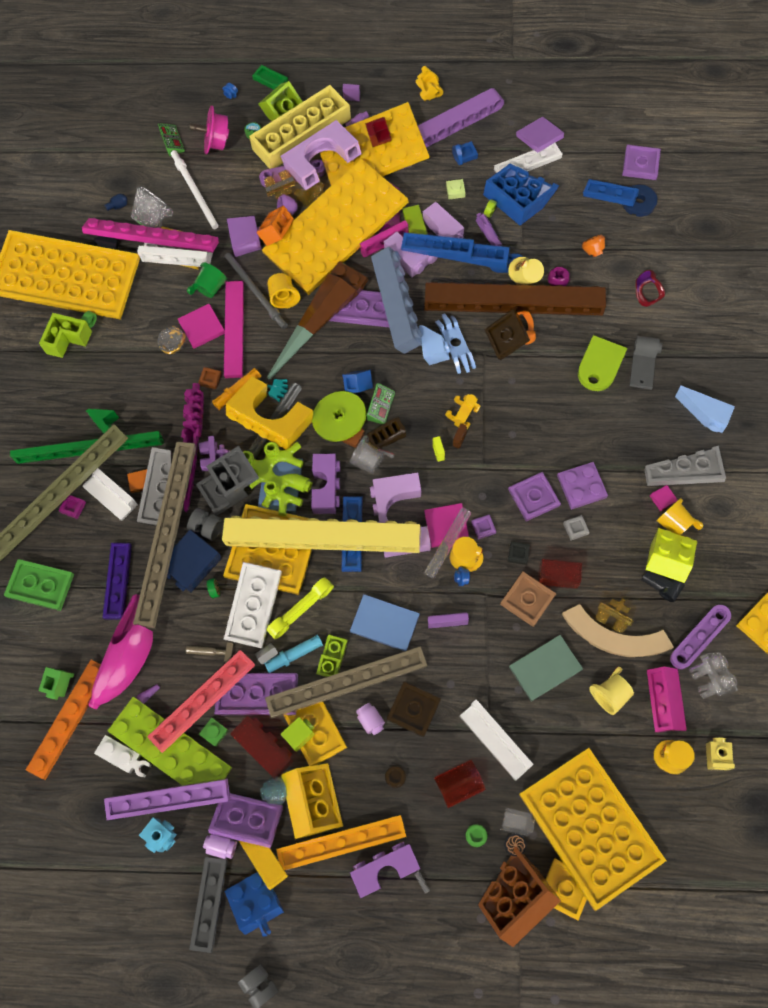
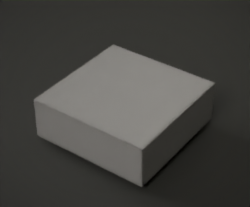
(576, 527)
(266, 653)

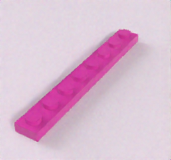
(150, 235)

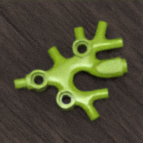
(277, 483)

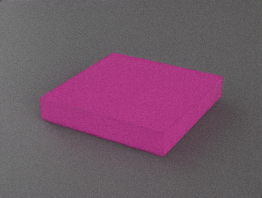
(201, 326)
(439, 522)

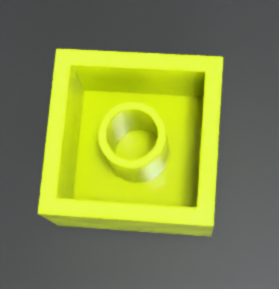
(671, 555)

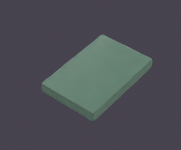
(545, 668)

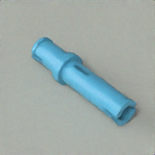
(294, 653)

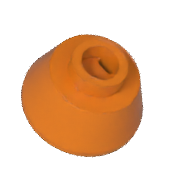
(594, 245)

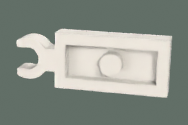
(121, 756)

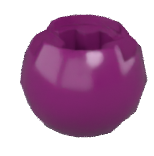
(558, 276)

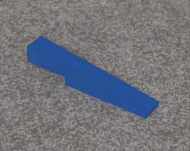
(456, 249)

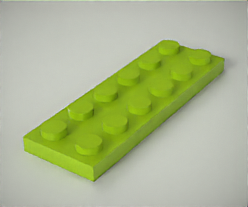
(183, 760)

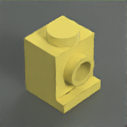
(714, 760)

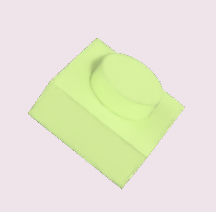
(455, 189)

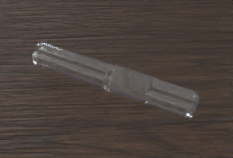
(447, 543)

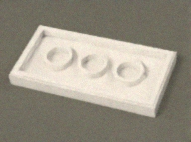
(252, 605)

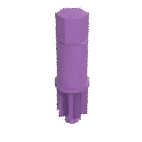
(487, 229)

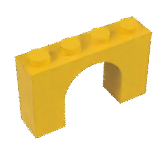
(282, 430)

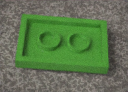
(39, 584)

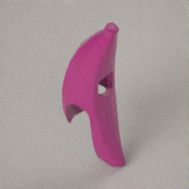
(123, 657)

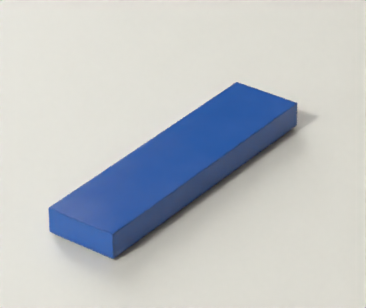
(352, 510)

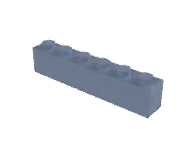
(396, 300)

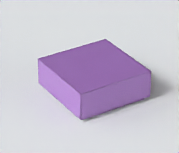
(351, 92)
(483, 527)

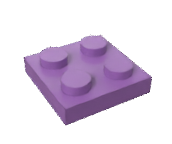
(582, 485)

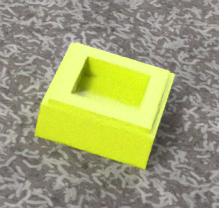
(438, 449)

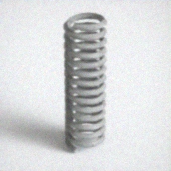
(419, 877)

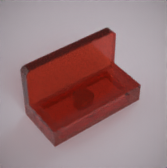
(460, 783)

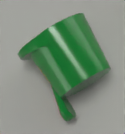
(208, 281)

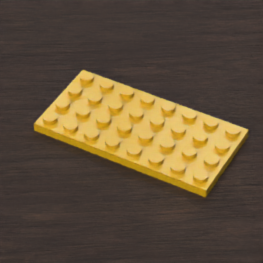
(335, 225)
(66, 274)

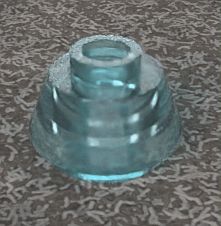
(274, 791)

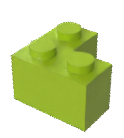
(62, 331)

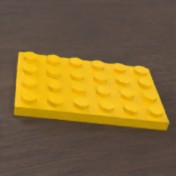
(402, 151)
(592, 829)

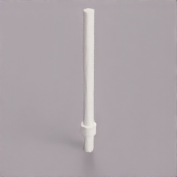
(181, 166)

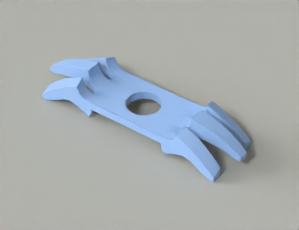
(456, 351)

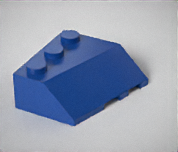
(518, 192)

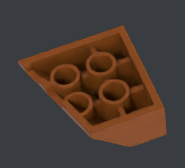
(517, 899)

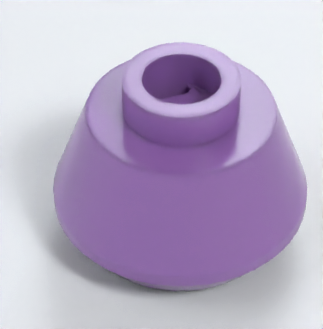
(288, 202)

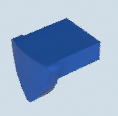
(464, 153)

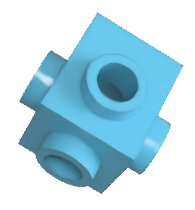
(152, 832)

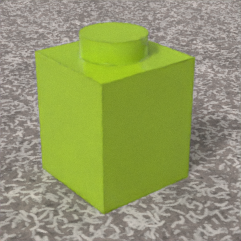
(298, 733)

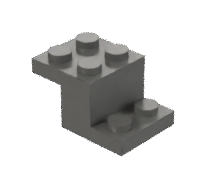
(227, 481)

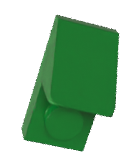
(103, 418)

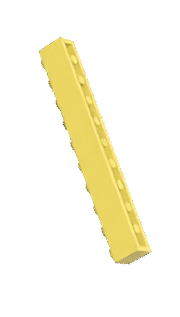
(322, 534)

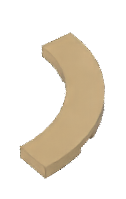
(614, 642)

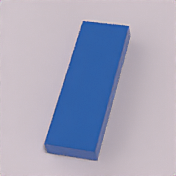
(611, 192)

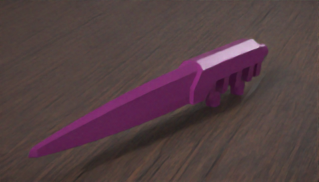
(192, 430)

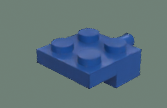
(253, 904)

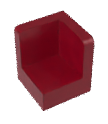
(378, 131)

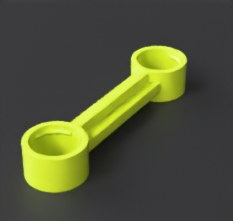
(281, 624)

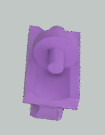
(210, 447)

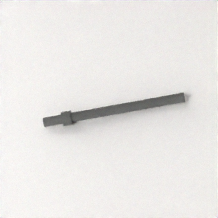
(273, 312)

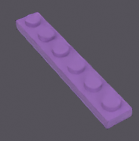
(167, 799)

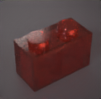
(560, 573)

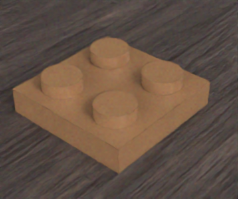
(528, 599)

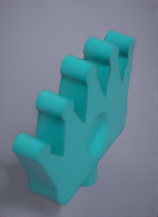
(277, 389)

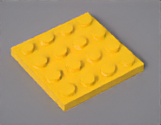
(288, 560)

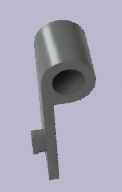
(644, 361)

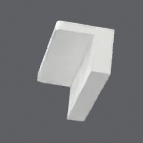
(110, 494)

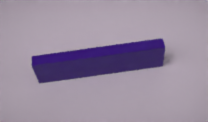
(117, 581)

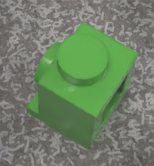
(55, 682)

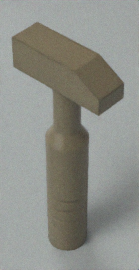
(212, 651)

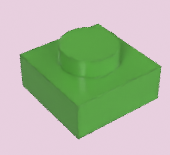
(213, 732)

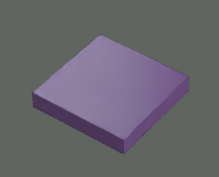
(540, 134)
(641, 162)
(534, 496)

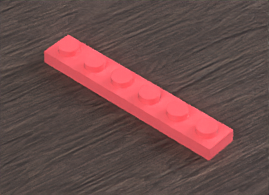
(201, 701)

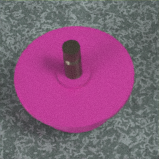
(215, 131)

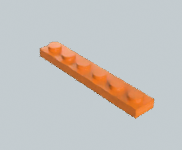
(64, 724)

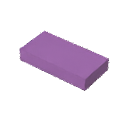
(448, 620)

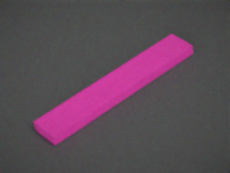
(234, 329)

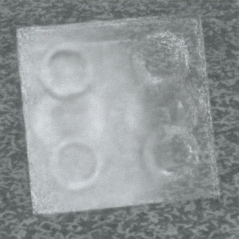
(149, 209)
(716, 667)

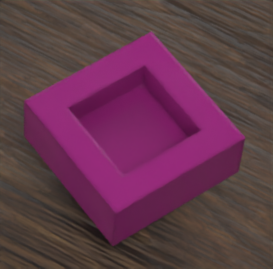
(72, 506)

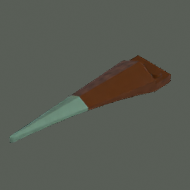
(335, 292)

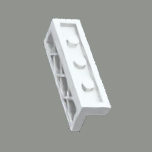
(173, 255)
(496, 740)

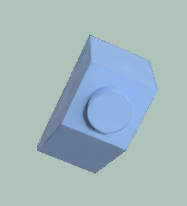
(434, 346)

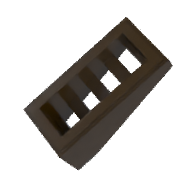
(395, 436)

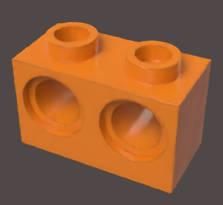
(275, 225)

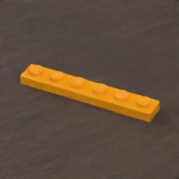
(341, 843)

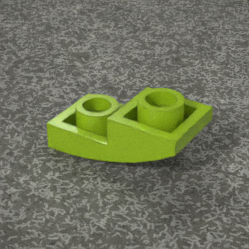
(332, 656)

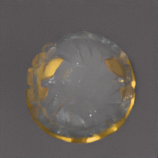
(171, 340)

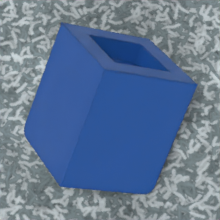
(357, 381)

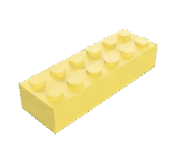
(299, 125)

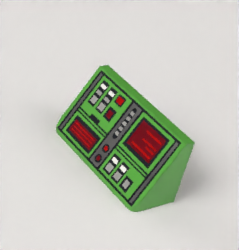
(171, 138)
(380, 404)

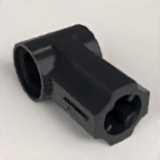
(667, 587)

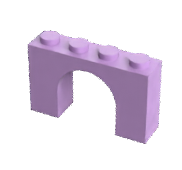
(333, 138)
(441, 224)
(394, 489)

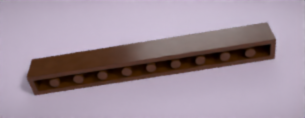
(522, 297)

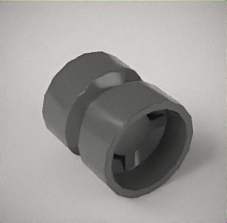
(207, 525)
(257, 978)

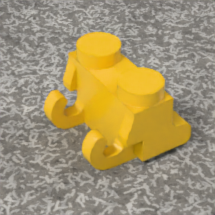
(429, 83)
(464, 411)

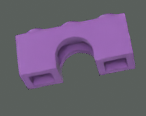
(325, 499)
(366, 875)

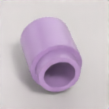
(370, 719)
(220, 846)

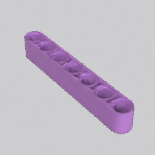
(460, 116)

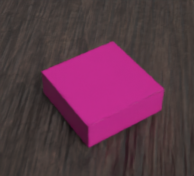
(663, 498)

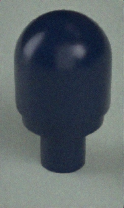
(117, 202)

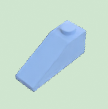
(707, 410)

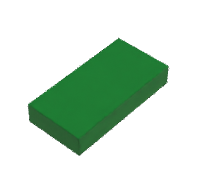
(269, 77)

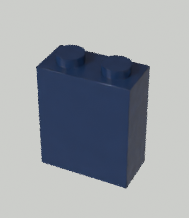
(191, 561)

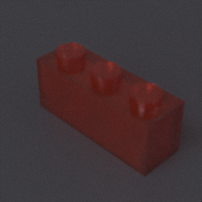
(262, 746)

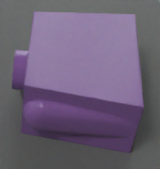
(243, 235)

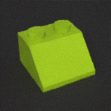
(280, 101)

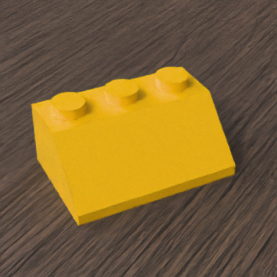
(311, 800)

